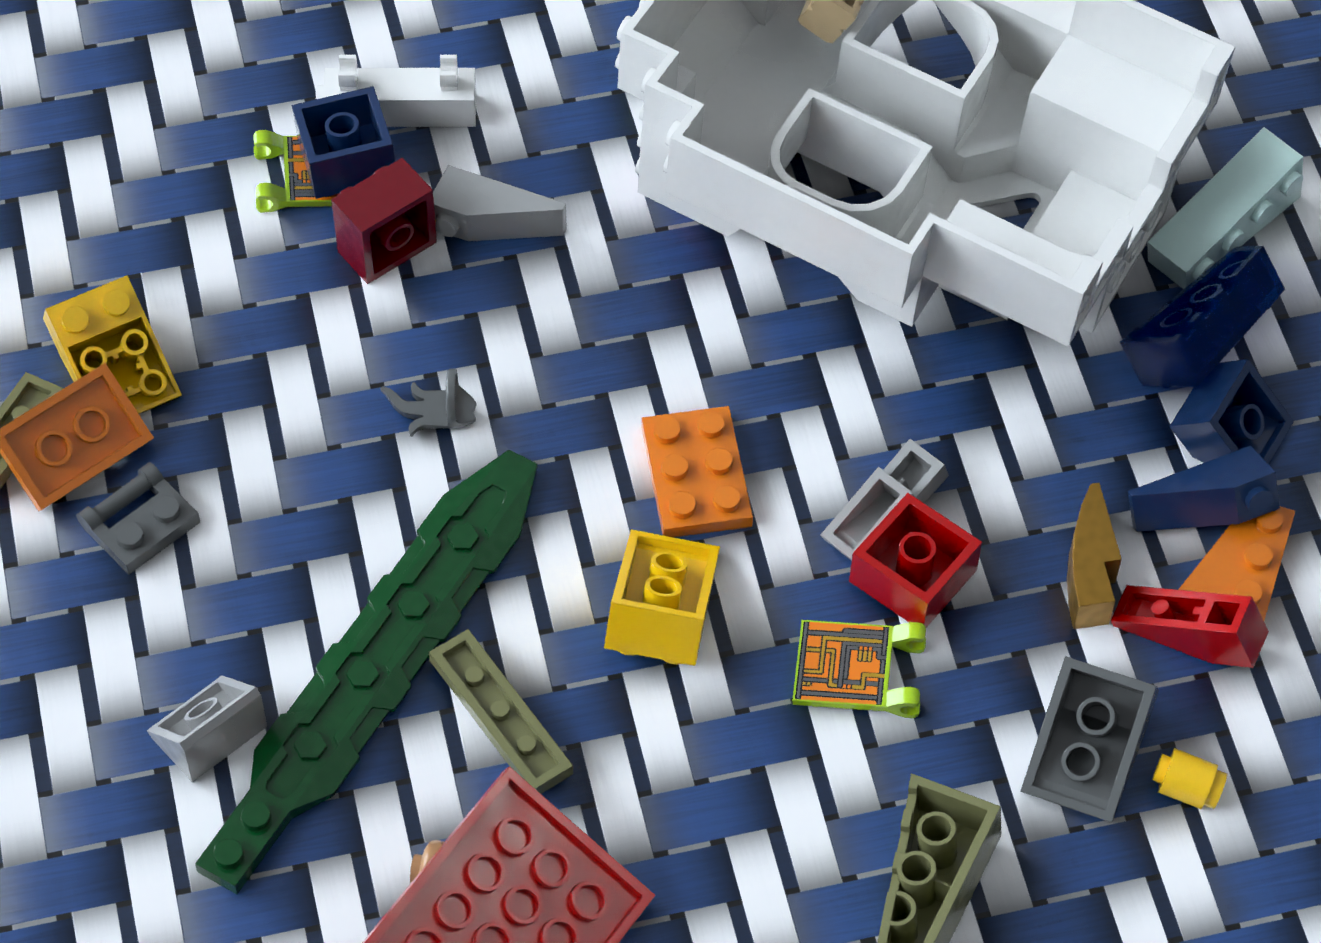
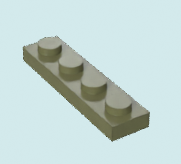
(500, 712)

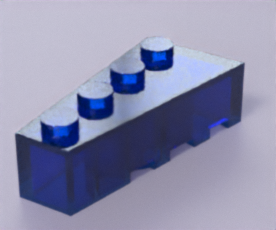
(1204, 320)

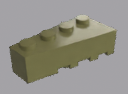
(937, 862)

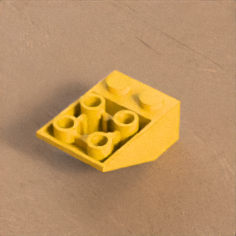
(113, 330)

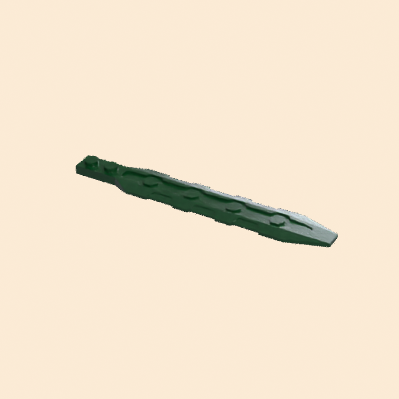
(372, 666)

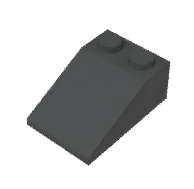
(1089, 739)

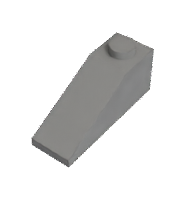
(491, 210)

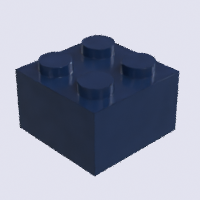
(342, 139)

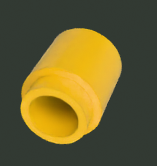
(1189, 779)

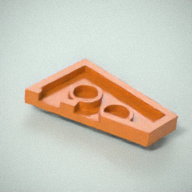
(1245, 559)

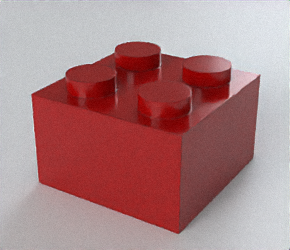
(915, 561)

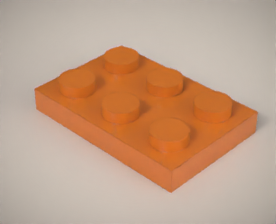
(72, 437)
(696, 472)

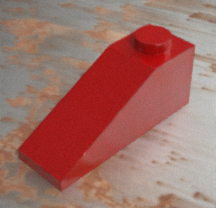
(1200, 624)

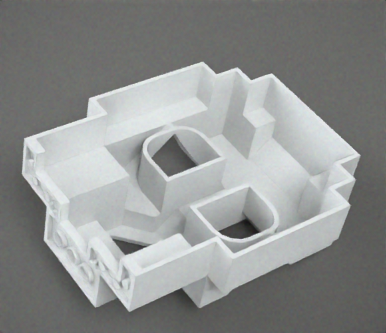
(1062, 108)

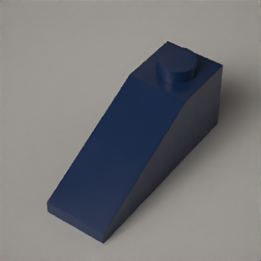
(1208, 494)

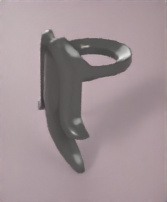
(435, 408)

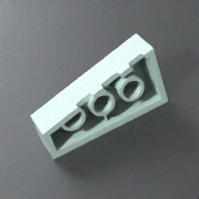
(1229, 208)

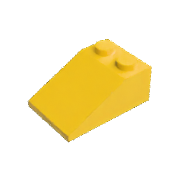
(661, 598)

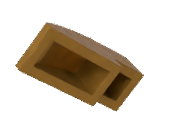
(1092, 563)

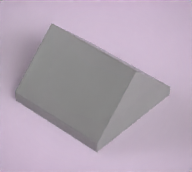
(210, 725)

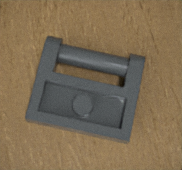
(145, 529)

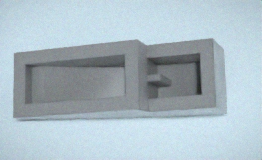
(910, 472)

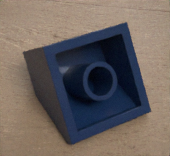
(1230, 413)

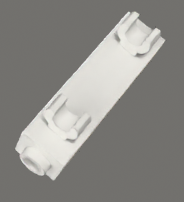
(411, 95)

